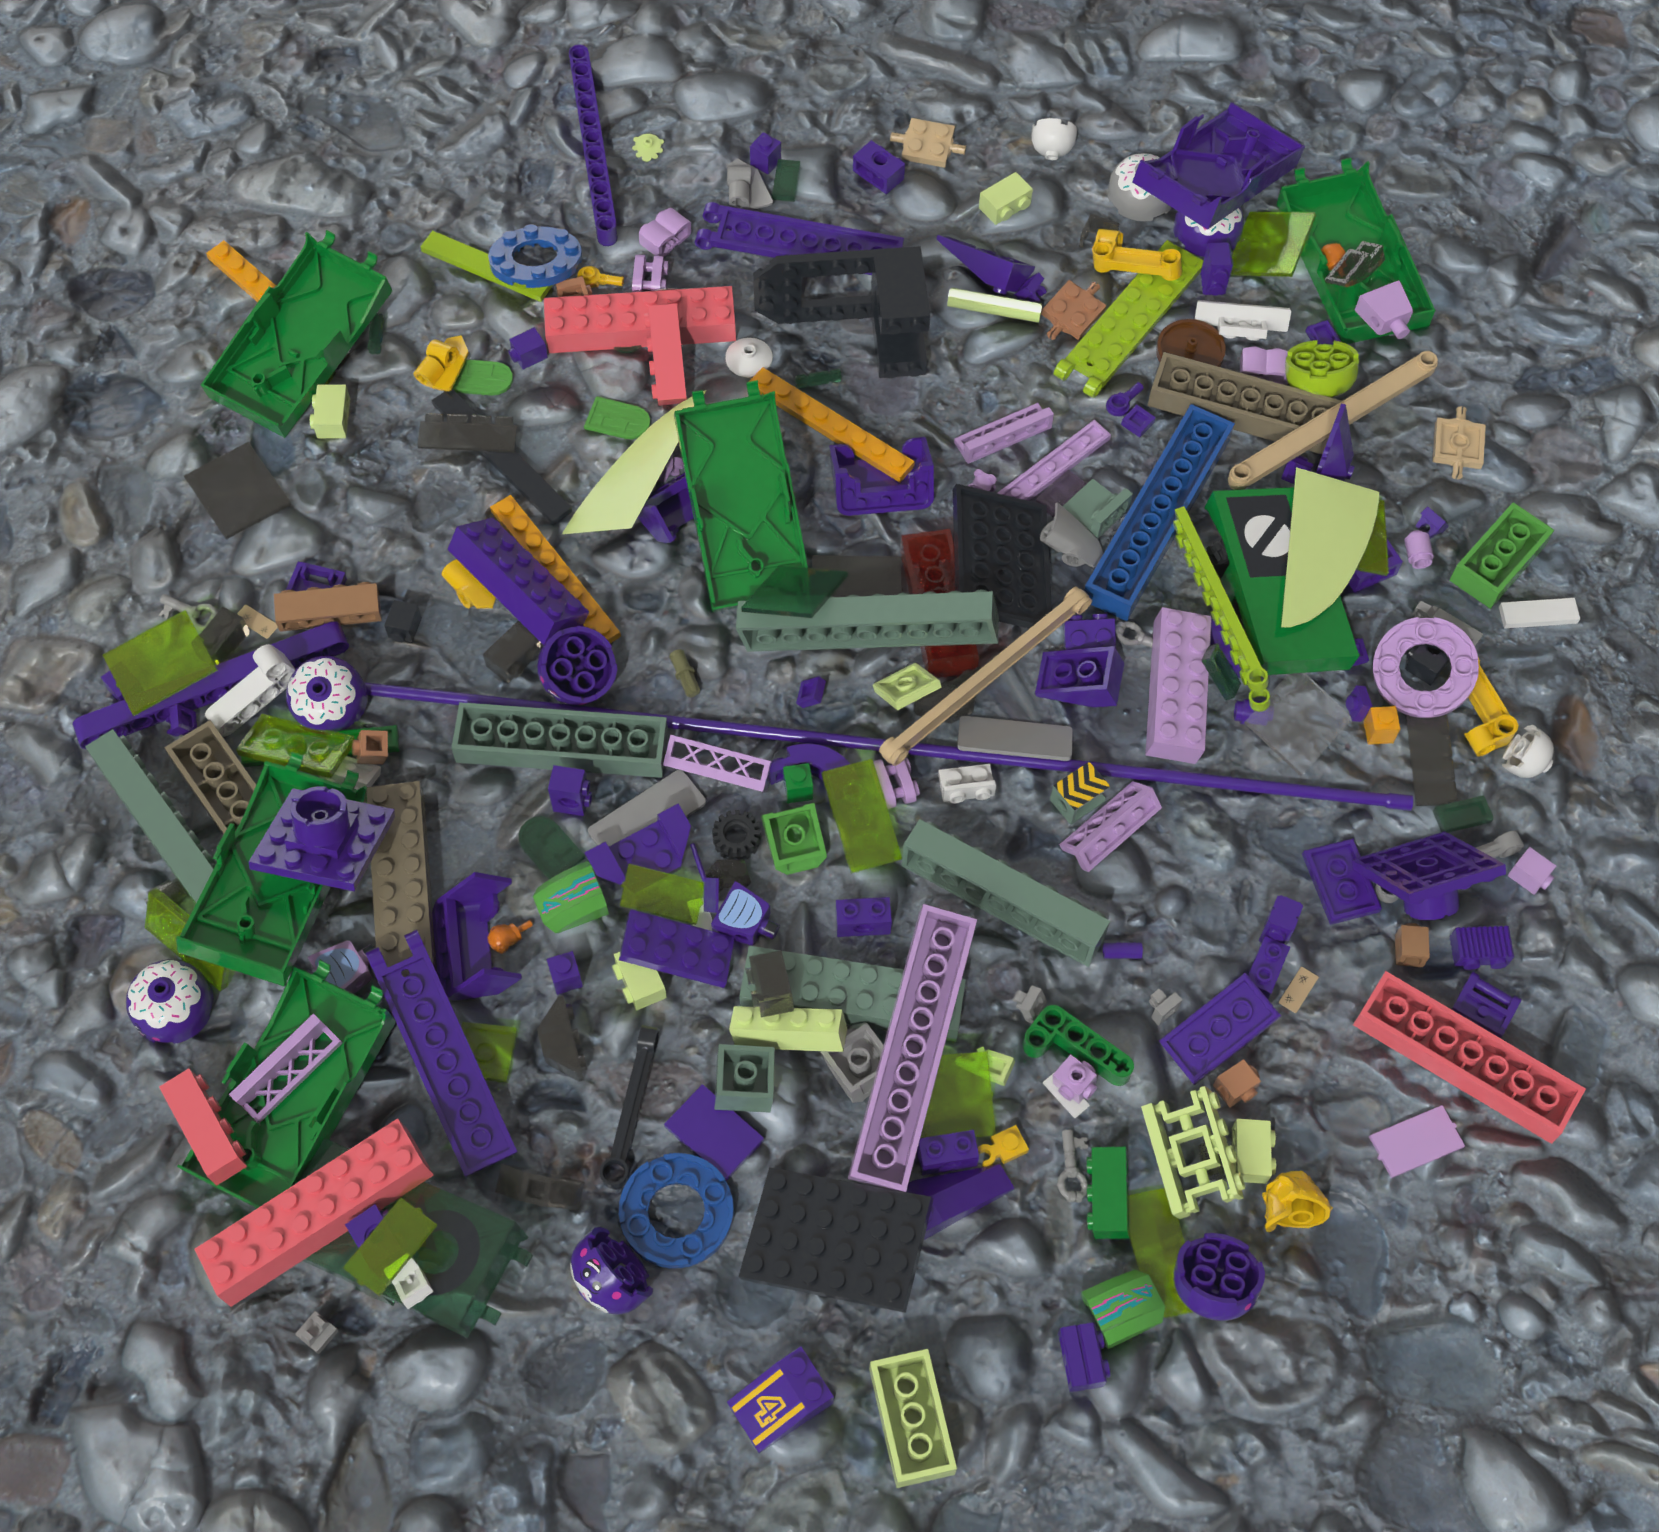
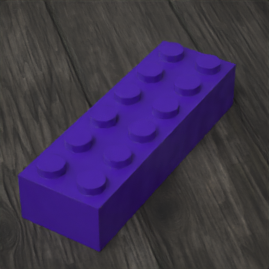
(516, 578)

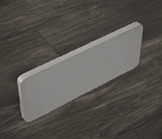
(1015, 738)
(644, 808)

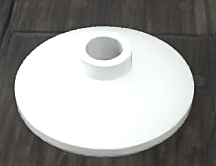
(748, 364)

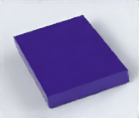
(1339, 887)
(714, 1134)

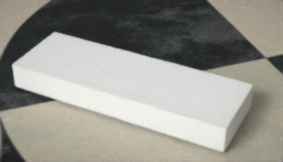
(1539, 613)

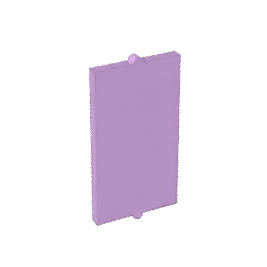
(1416, 1141)

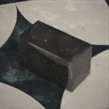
(224, 635)
(512, 652)
(770, 983)

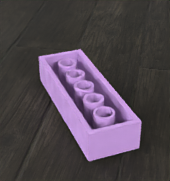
(1178, 686)

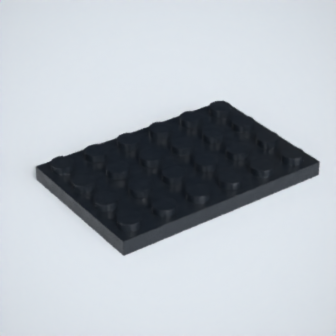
(1002, 553)
(837, 1239)

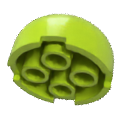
(1322, 367)

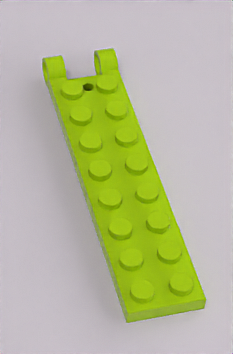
(1126, 324)
(1223, 611)

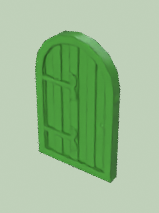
(483, 378)
(617, 419)

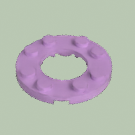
(1432, 632)

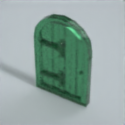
(548, 846)

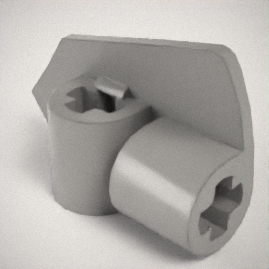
(746, 187)
(1072, 538)

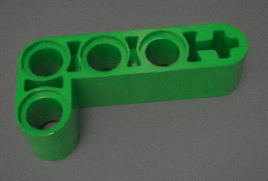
(1079, 1049)

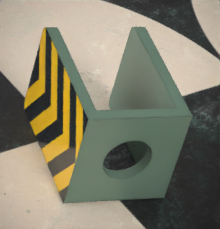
(1079, 793)

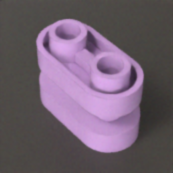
(658, 268)
(906, 787)

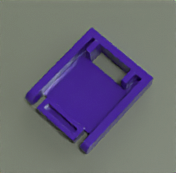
(301, 574)

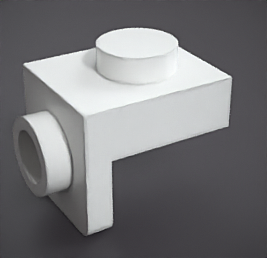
(412, 1284)

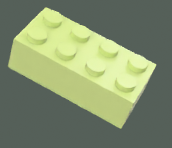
(912, 1418)

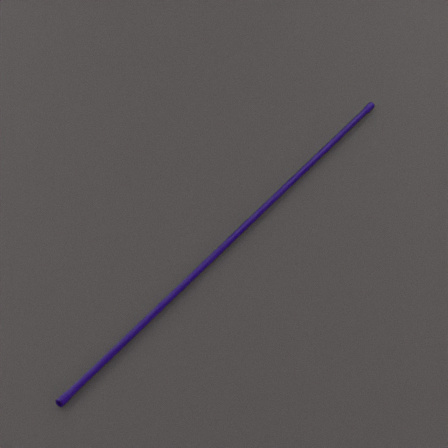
(1388, 800)

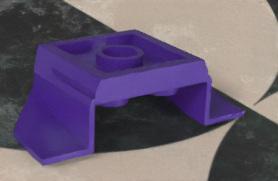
(653, 847)

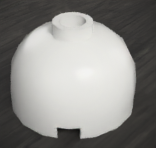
(1053, 138)
(1529, 753)

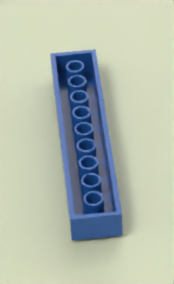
(1149, 526)

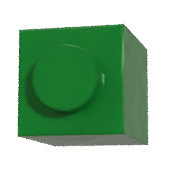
(798, 783)

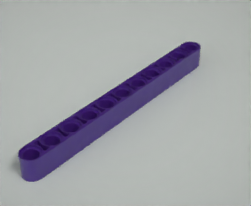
(593, 146)
(320, 641)

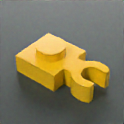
(1006, 1145)

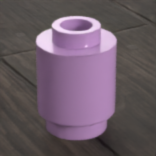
(1419, 549)

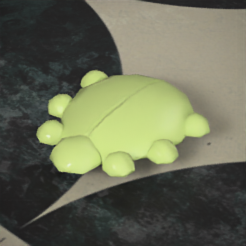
(647, 146)

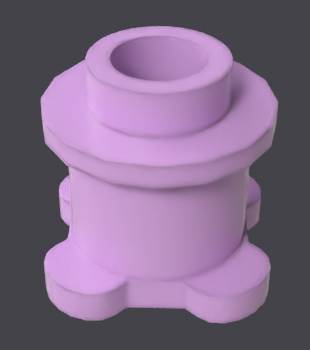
(983, 481)

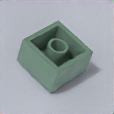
(744, 1078)

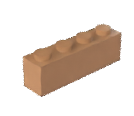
(320, 606)

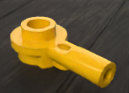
(593, 277)

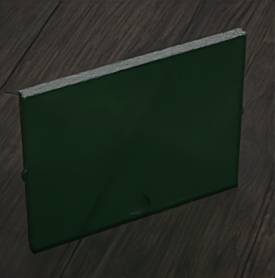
(795, 591)

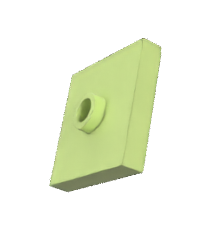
(906, 686)

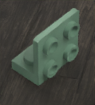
(1098, 507)

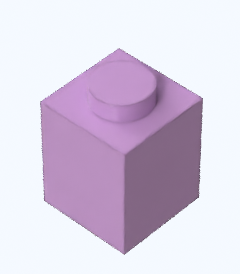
(1532, 871)

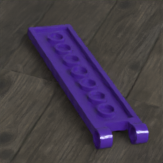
(780, 235)
(443, 1058)

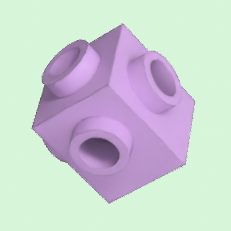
(1075, 1079)

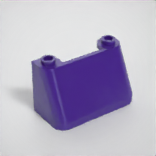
(867, 490)

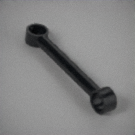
(646, 1048)

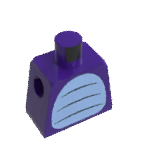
(744, 916)

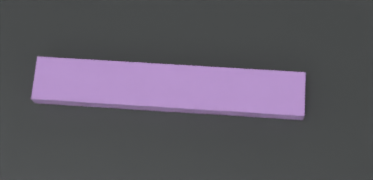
(1057, 462)

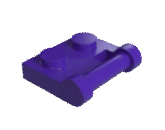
(1482, 1010)

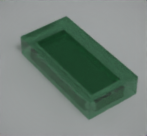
(786, 180)
(1221, 672)
(1463, 814)

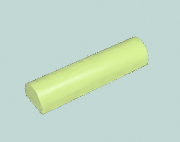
(994, 304)

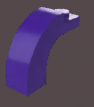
(818, 756)

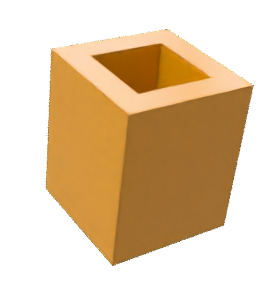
(1381, 725)

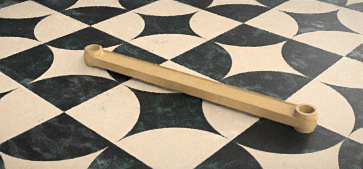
(1320, 427)
(896, 749)

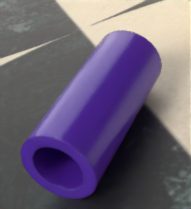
(1122, 950)

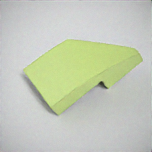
(999, 1066)

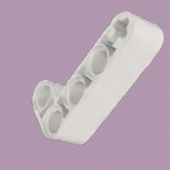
(253, 691)

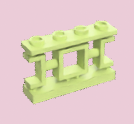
(1172, 1158)

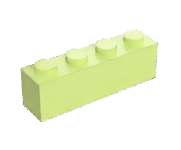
(794, 1030)

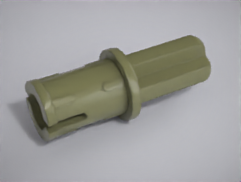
(684, 673)

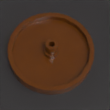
(1193, 341)

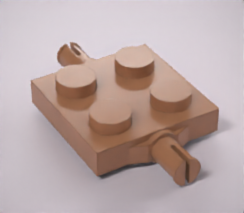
(1073, 310)

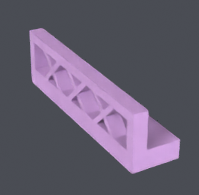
(1007, 435)
(715, 772)
(1114, 826)
(277, 1063)

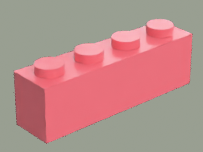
(667, 354)
(203, 1126)

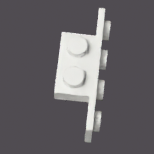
(1243, 319)

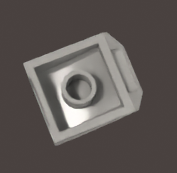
(858, 1063)

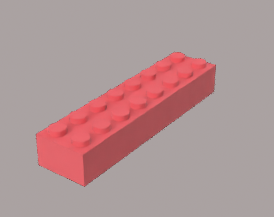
(619, 318)
(1469, 1057)
(312, 1213)

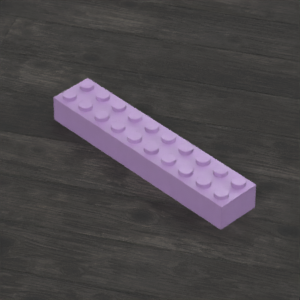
(912, 1049)

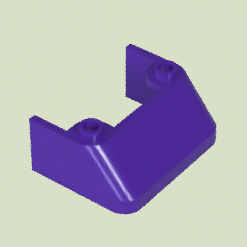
(667, 509)
(462, 942)

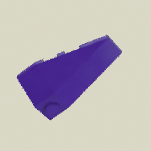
(998, 271)
(1338, 450)
(960, 1194)

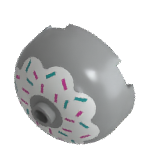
(1129, 198)

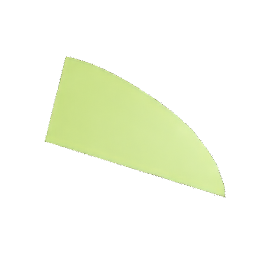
(628, 483)
(1326, 542)

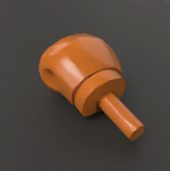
(1333, 254)
(505, 935)

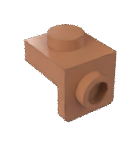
(573, 287)

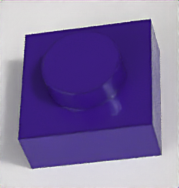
(1138, 421)
(810, 692)
(1358, 703)

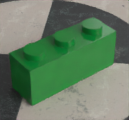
(1108, 1193)

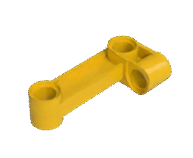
(1110, 255)
(1493, 715)

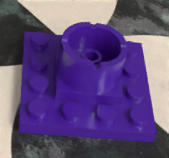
(322, 838)
(1429, 873)

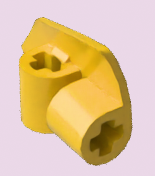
(442, 363)
(467, 587)

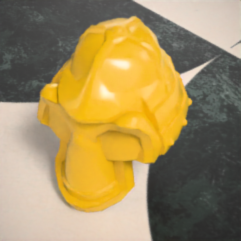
(1294, 1202)

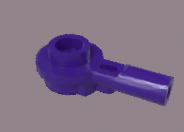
(1119, 404)

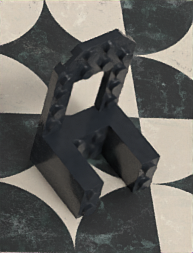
(895, 305)

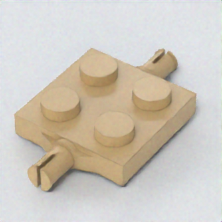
(928, 142)
(1459, 443)

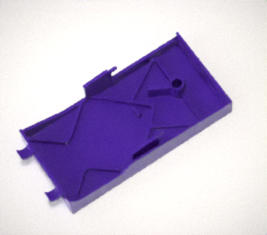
(1219, 165)

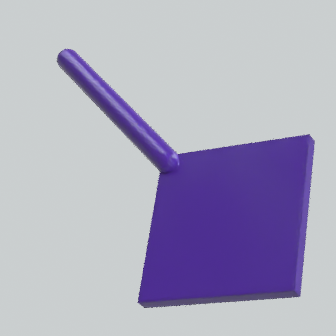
(711, 885)

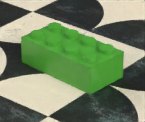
(1501, 555)

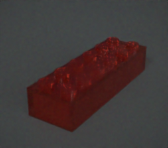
(931, 568)

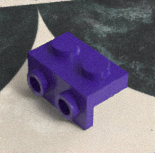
(1089, 633)

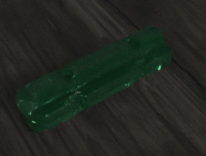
(375, 334)
(818, 378)

